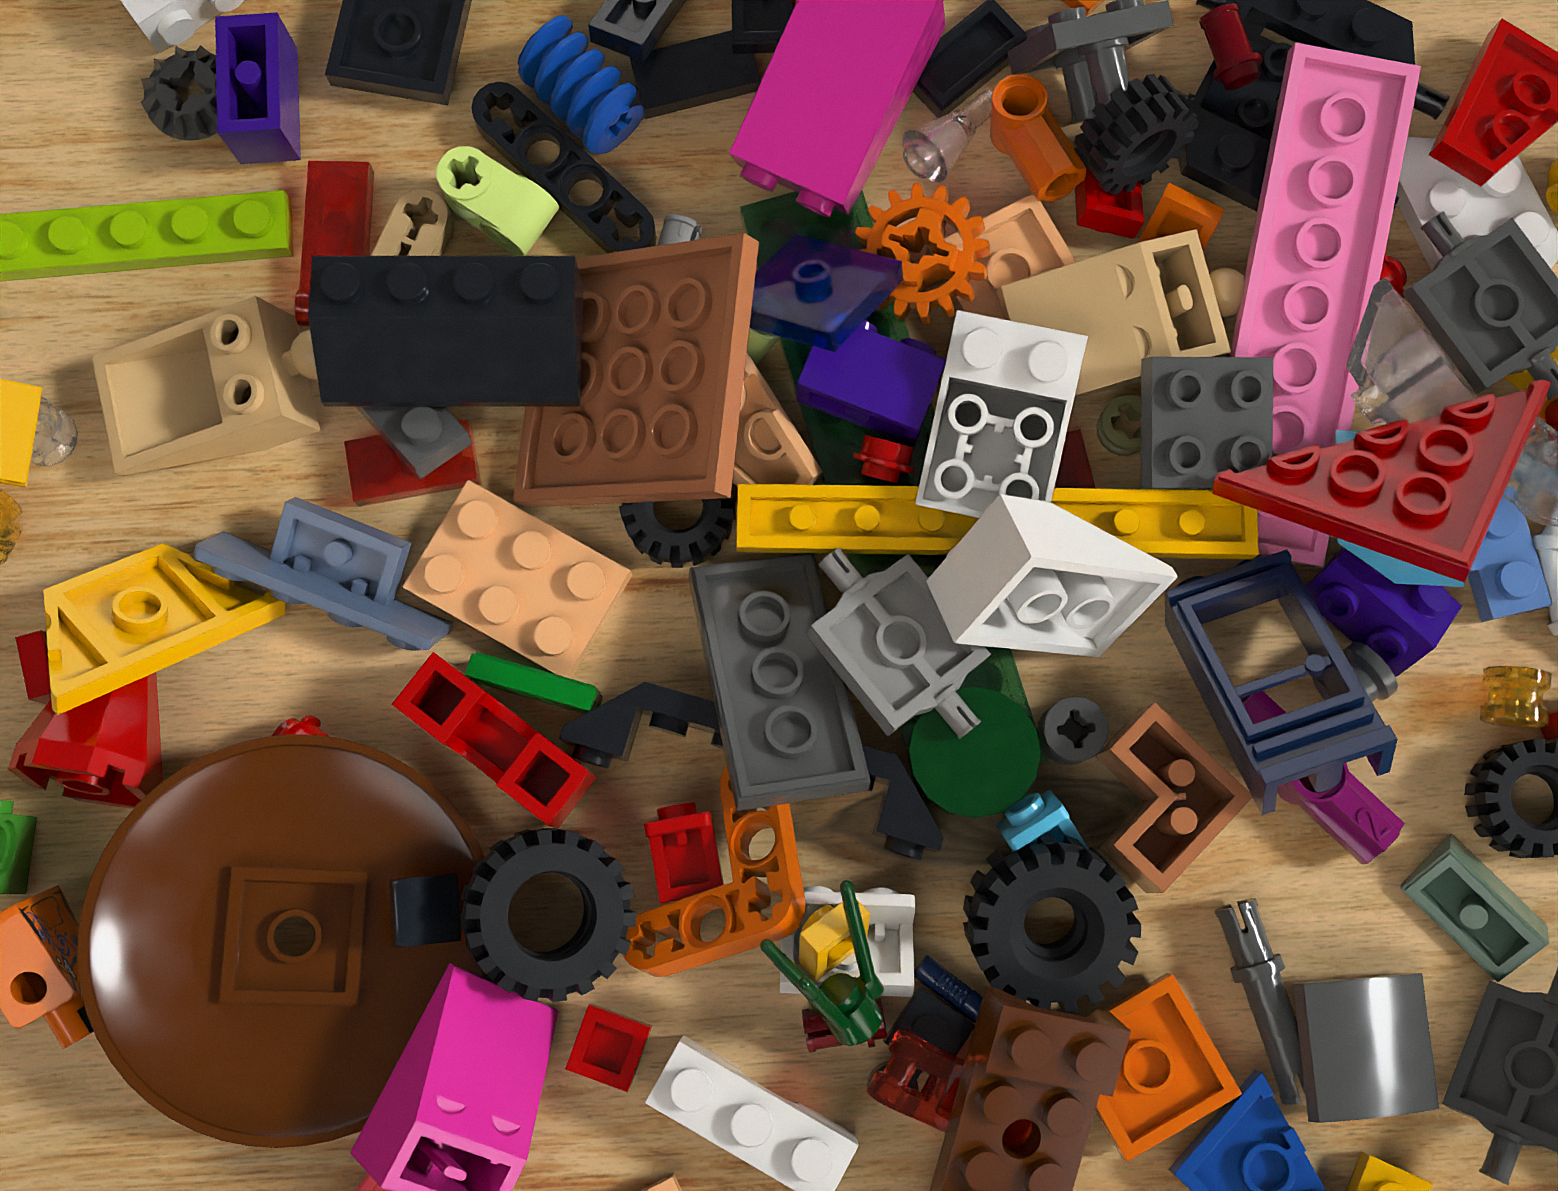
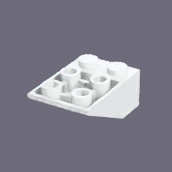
(1000, 414)

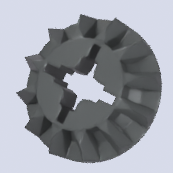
(165, 107)

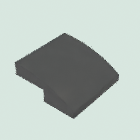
(1365, 1047)

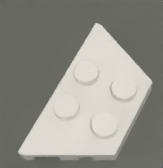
(1431, 187)

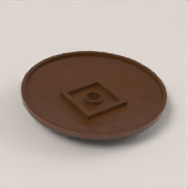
(185, 922)

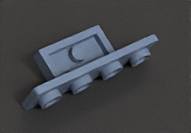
(333, 567)

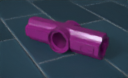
(1346, 811)

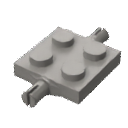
(894, 645)

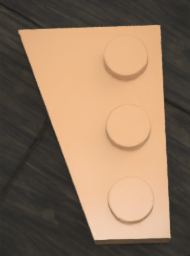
(767, 441)

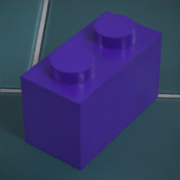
(257, 88)
(874, 382)

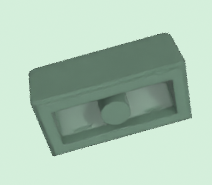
(1476, 909)

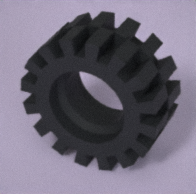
(1135, 134)
(679, 545)
(1494, 801)

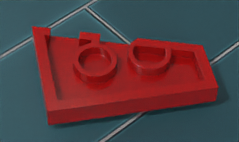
(1501, 105)

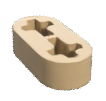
(399, 231)

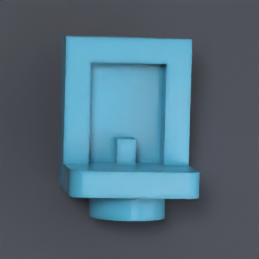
(1035, 816)

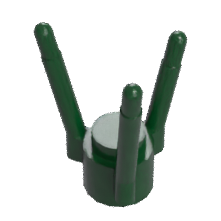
(841, 1000)

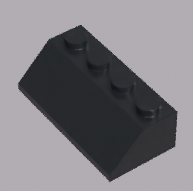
(447, 331)

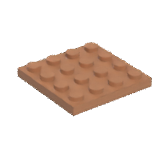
(656, 380)

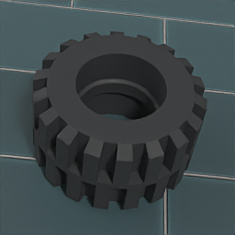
(590, 949)

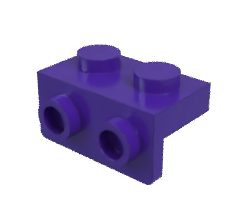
(1388, 617)

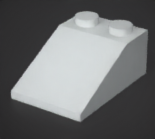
(1043, 581)

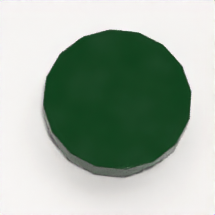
(986, 766)

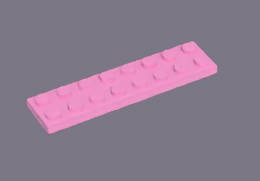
(1321, 248)

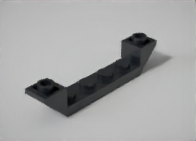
(612, 727)

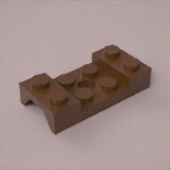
(1034, 1069)

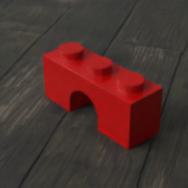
(494, 740)

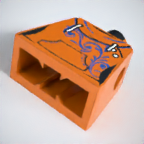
(42, 966)

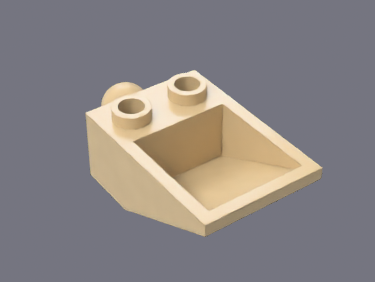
(1132, 307)
(208, 388)

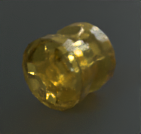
(1515, 696)

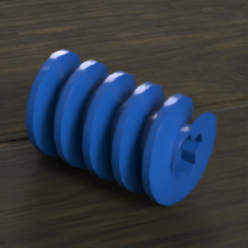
(577, 87)

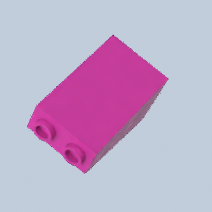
(835, 96)

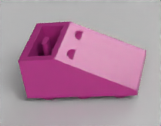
(461, 1092)

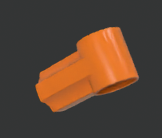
(1034, 138)

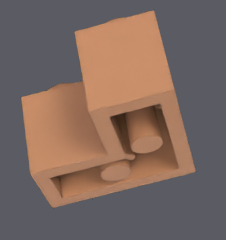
(1182, 795)

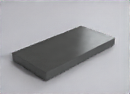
(774, 694)

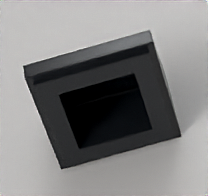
(424, 910)

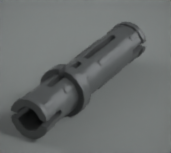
(1266, 994)

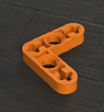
(740, 899)

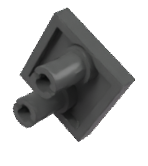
(1090, 49)
(1204, 418)

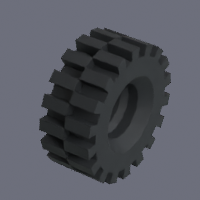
(1078, 960)

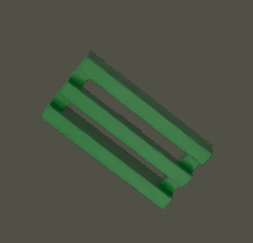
(533, 683)

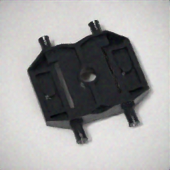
(1238, 124)

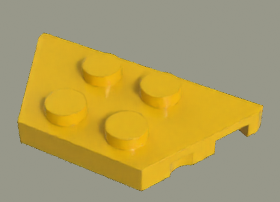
(141, 619)

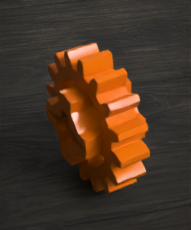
(929, 229)

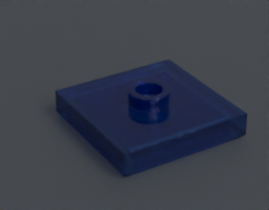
(820, 291)

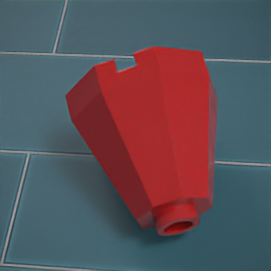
(97, 750)

